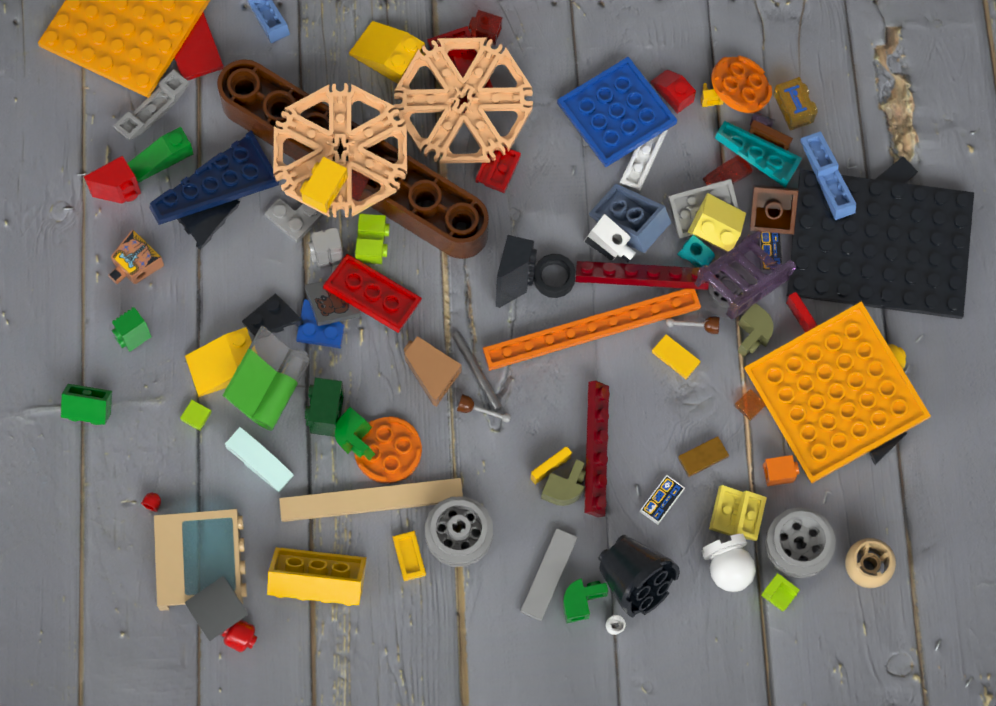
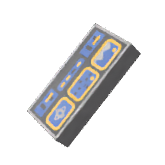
(772, 245)

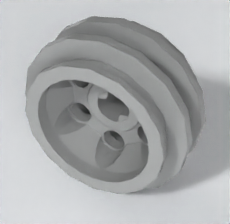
(808, 520)
(455, 555)

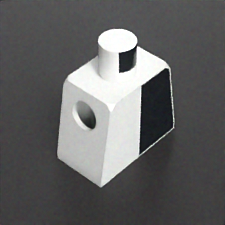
(610, 240)

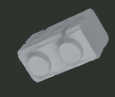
(326, 248)

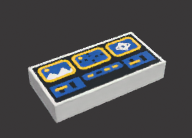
(662, 499)

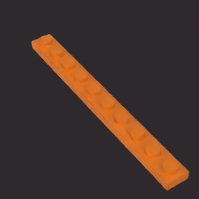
(591, 328)

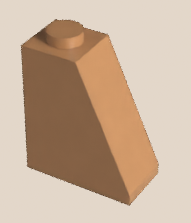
(431, 368)

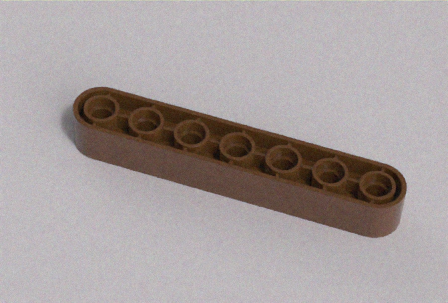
(432, 223)

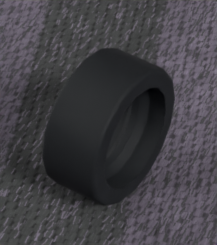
(554, 259)

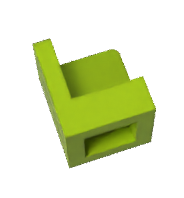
(780, 592)

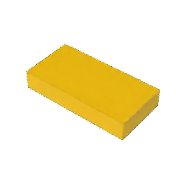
(676, 356)
(551, 465)
(409, 556)

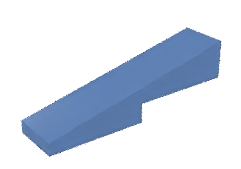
(269, 19)
(828, 176)

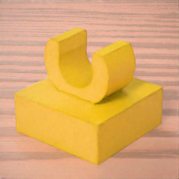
(709, 97)

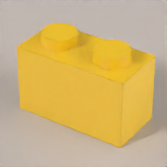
(324, 184)

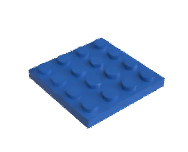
(617, 111)

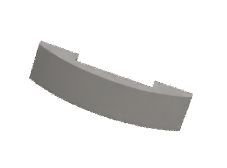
(154, 107)

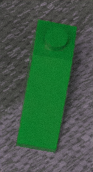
(161, 154)

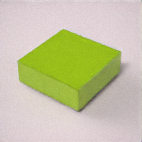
(195, 415)

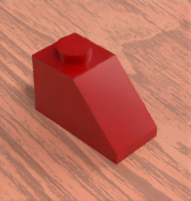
(674, 90)

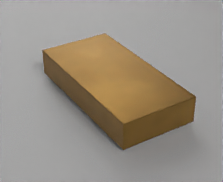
(703, 456)

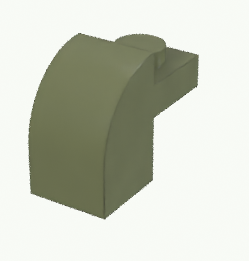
(759, 326)
(564, 491)

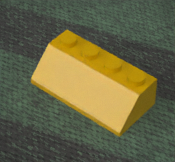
(316, 576)

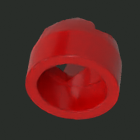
(151, 501)

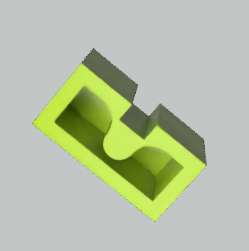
(371, 238)

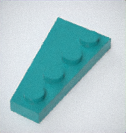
(765, 156)

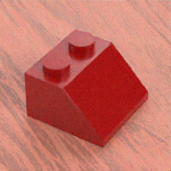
(113, 182)

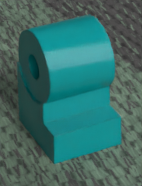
(696, 252)

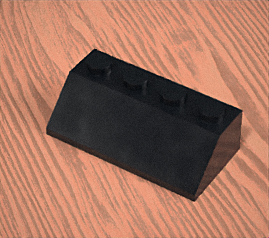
(515, 269)

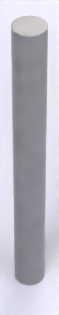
(483, 382)

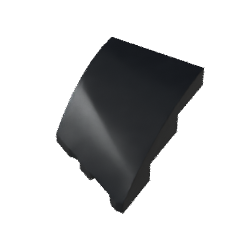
(206, 222)

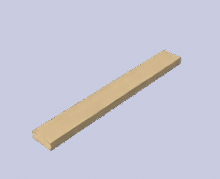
(369, 499)

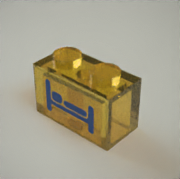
(795, 103)

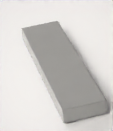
(549, 574)

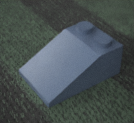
(635, 214)

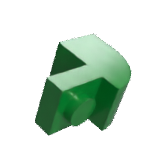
(349, 432)
(576, 598)

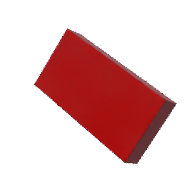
(801, 312)

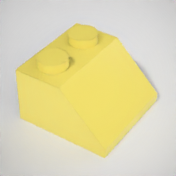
(718, 223)

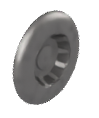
(715, 304)

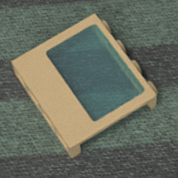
(196, 552)

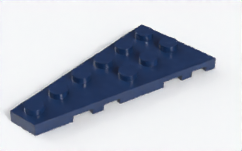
(222, 179)

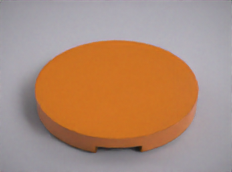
(741, 84)
(395, 449)

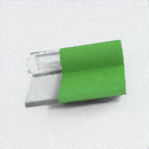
(266, 379)

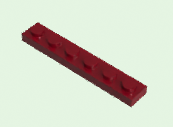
(638, 275)
(596, 449)

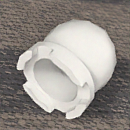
(730, 564)

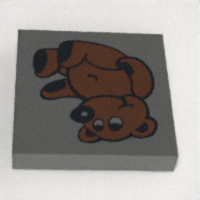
(328, 307)

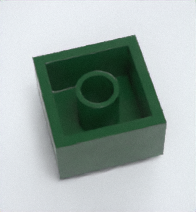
(325, 406)

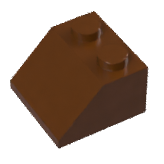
(773, 209)

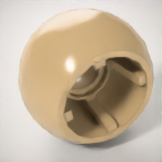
(859, 573)

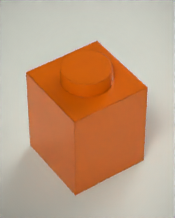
(780, 470)

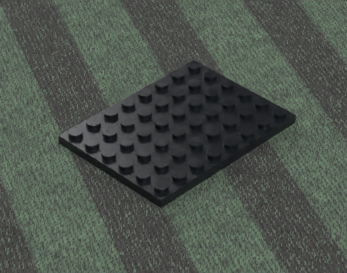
(894, 253)

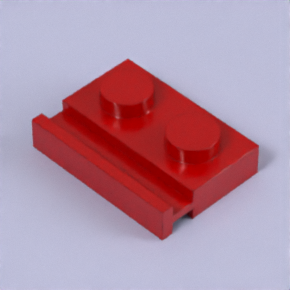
(499, 172)

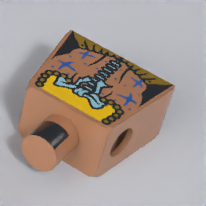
(134, 260)

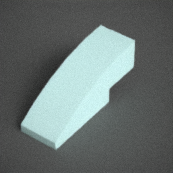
(259, 459)

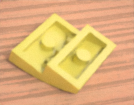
(737, 512)

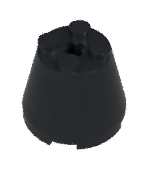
(637, 575)

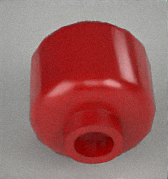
(240, 636)

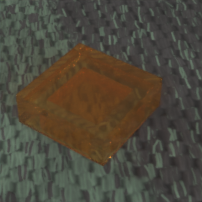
(750, 405)

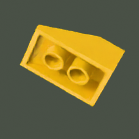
(386, 50)
(217, 361)

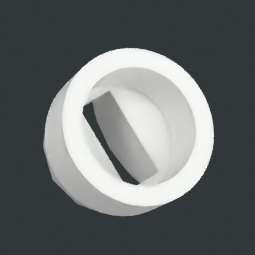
(614, 620)

